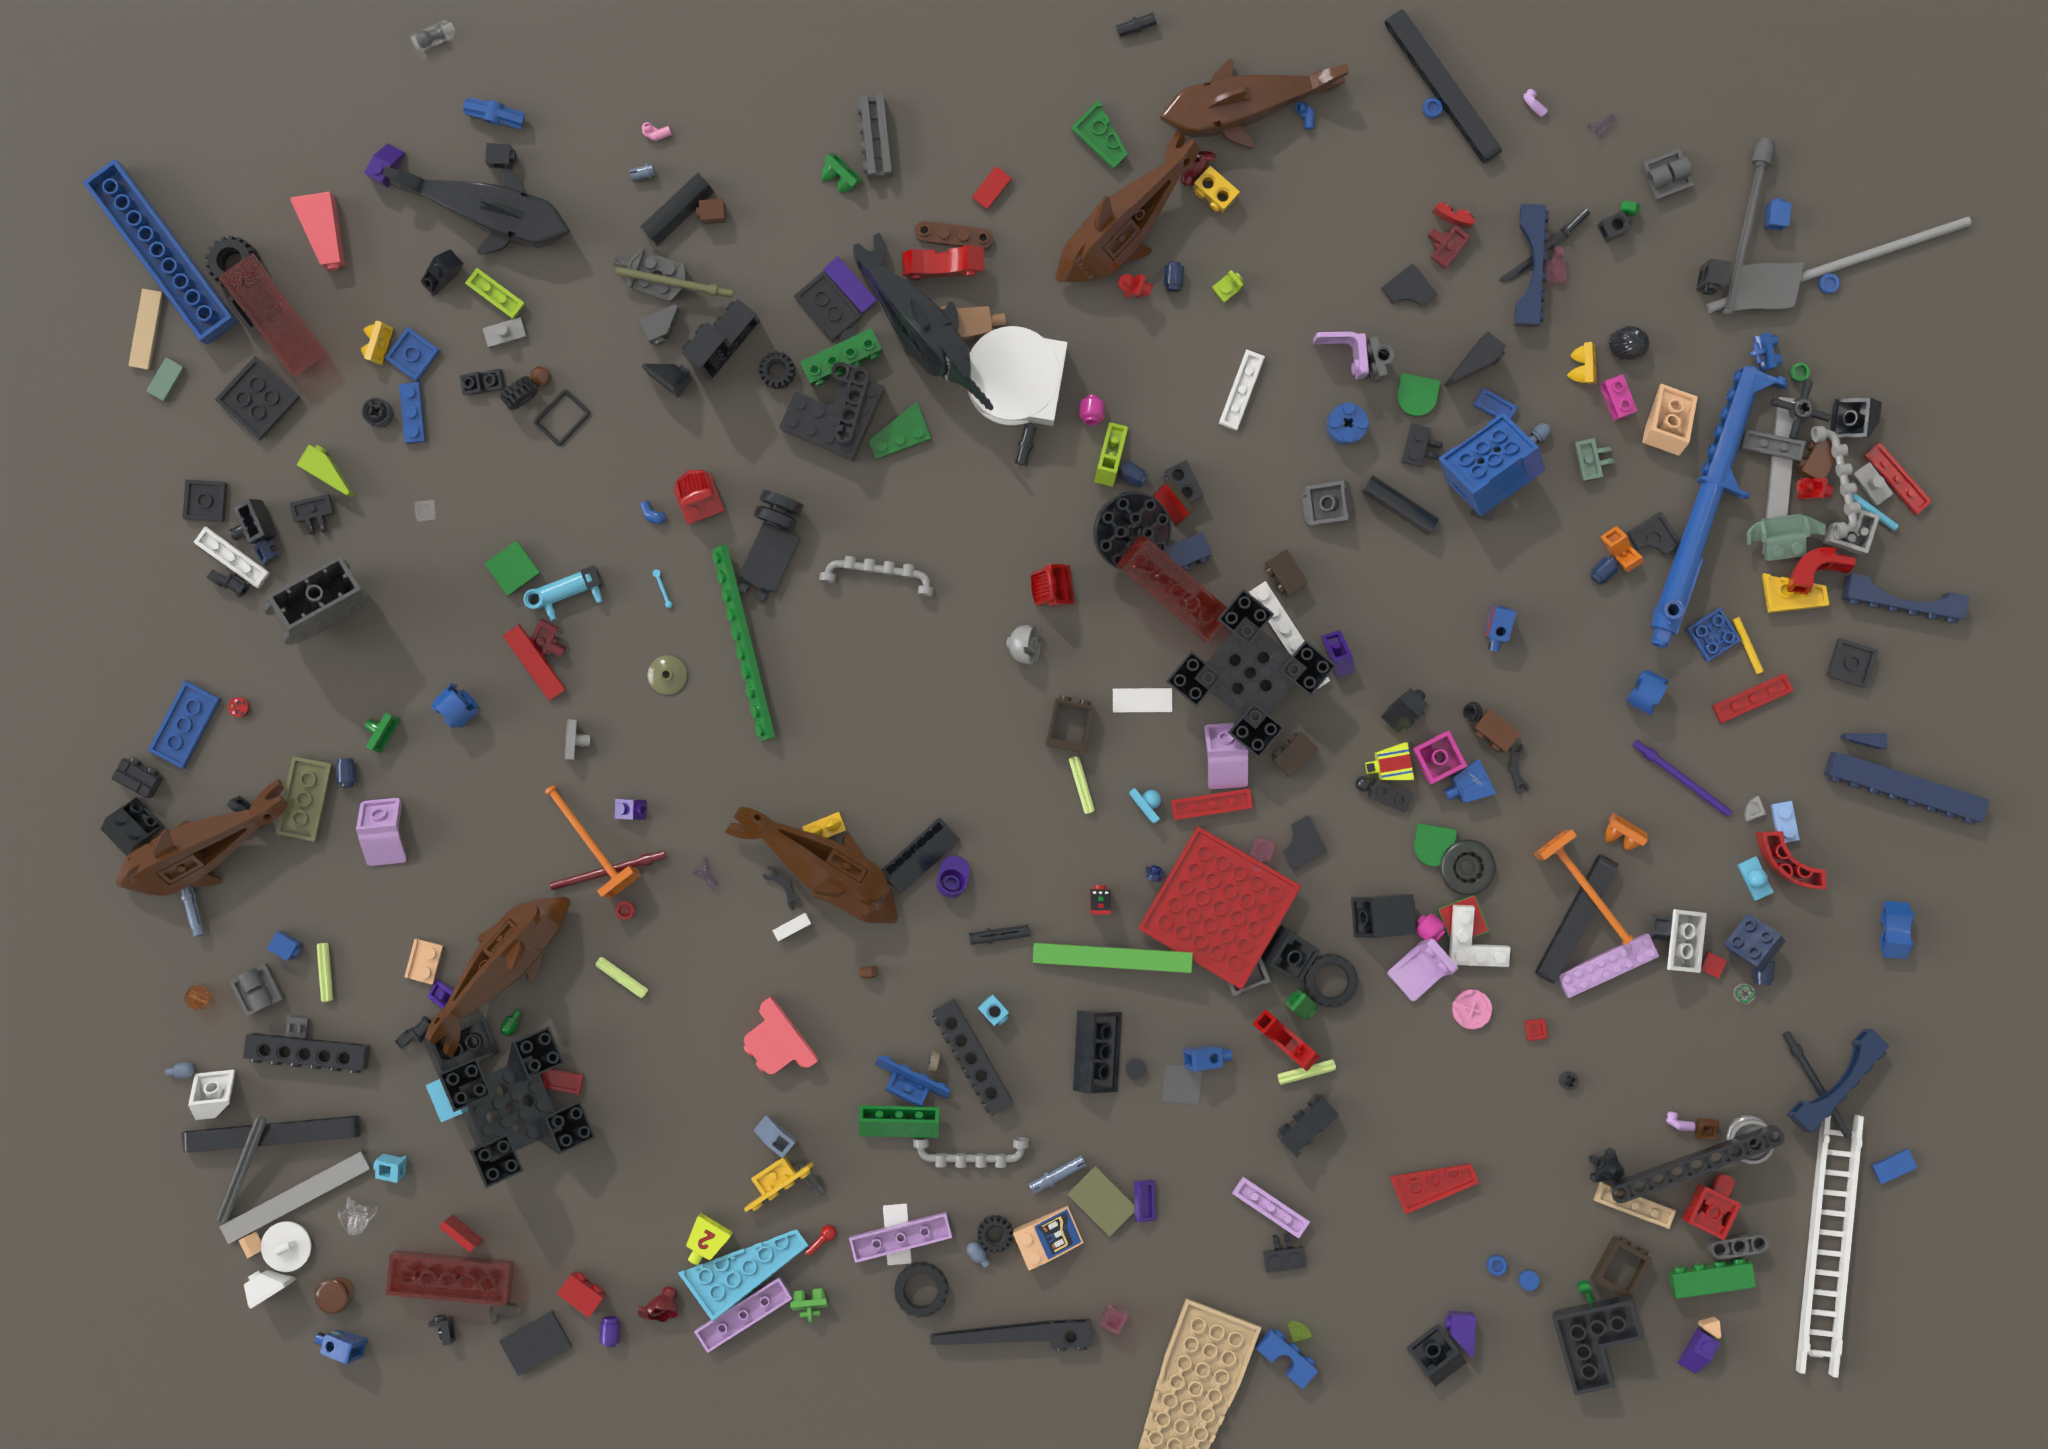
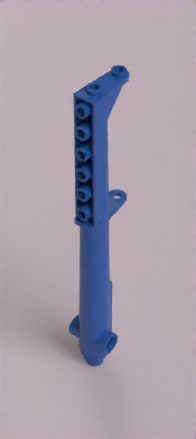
(1714, 481)

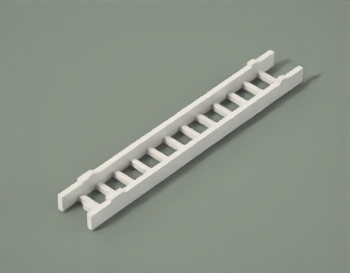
(1844, 1253)

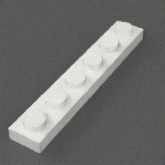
(1280, 621)

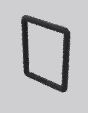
(573, 428)

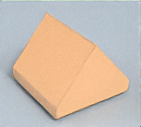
(251, 1244)
(1711, 1325)

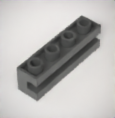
(875, 136)

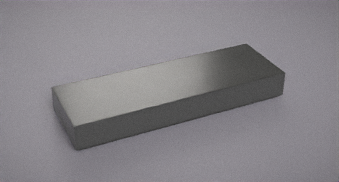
(1773, 445)

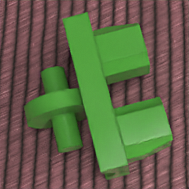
(800, 1303)

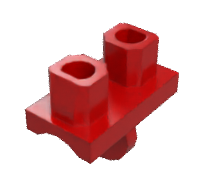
(1134, 286)
(1814, 488)

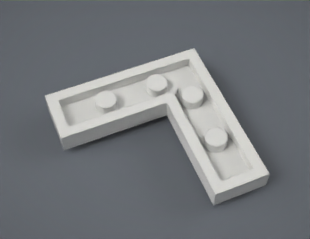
(1461, 947)

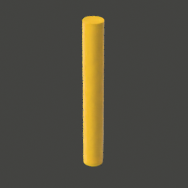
(1748, 645)

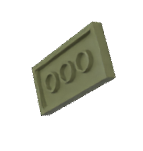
(305, 797)

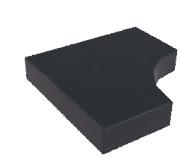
(1409, 286)
(1656, 534)
(1305, 843)

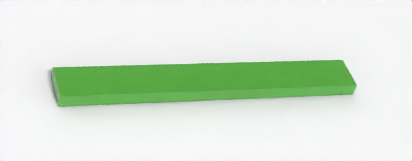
(1113, 957)

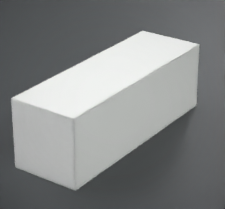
(792, 926)

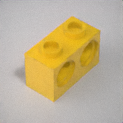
(1220, 186)

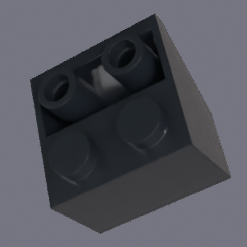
(131, 826)

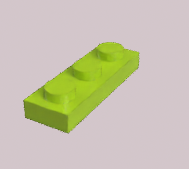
(495, 293)

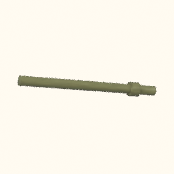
(712, 289)

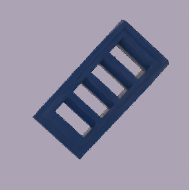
(1873, 740)

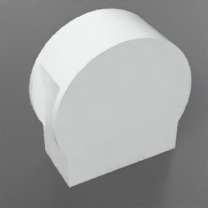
(1018, 375)

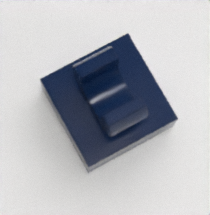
(264, 553)

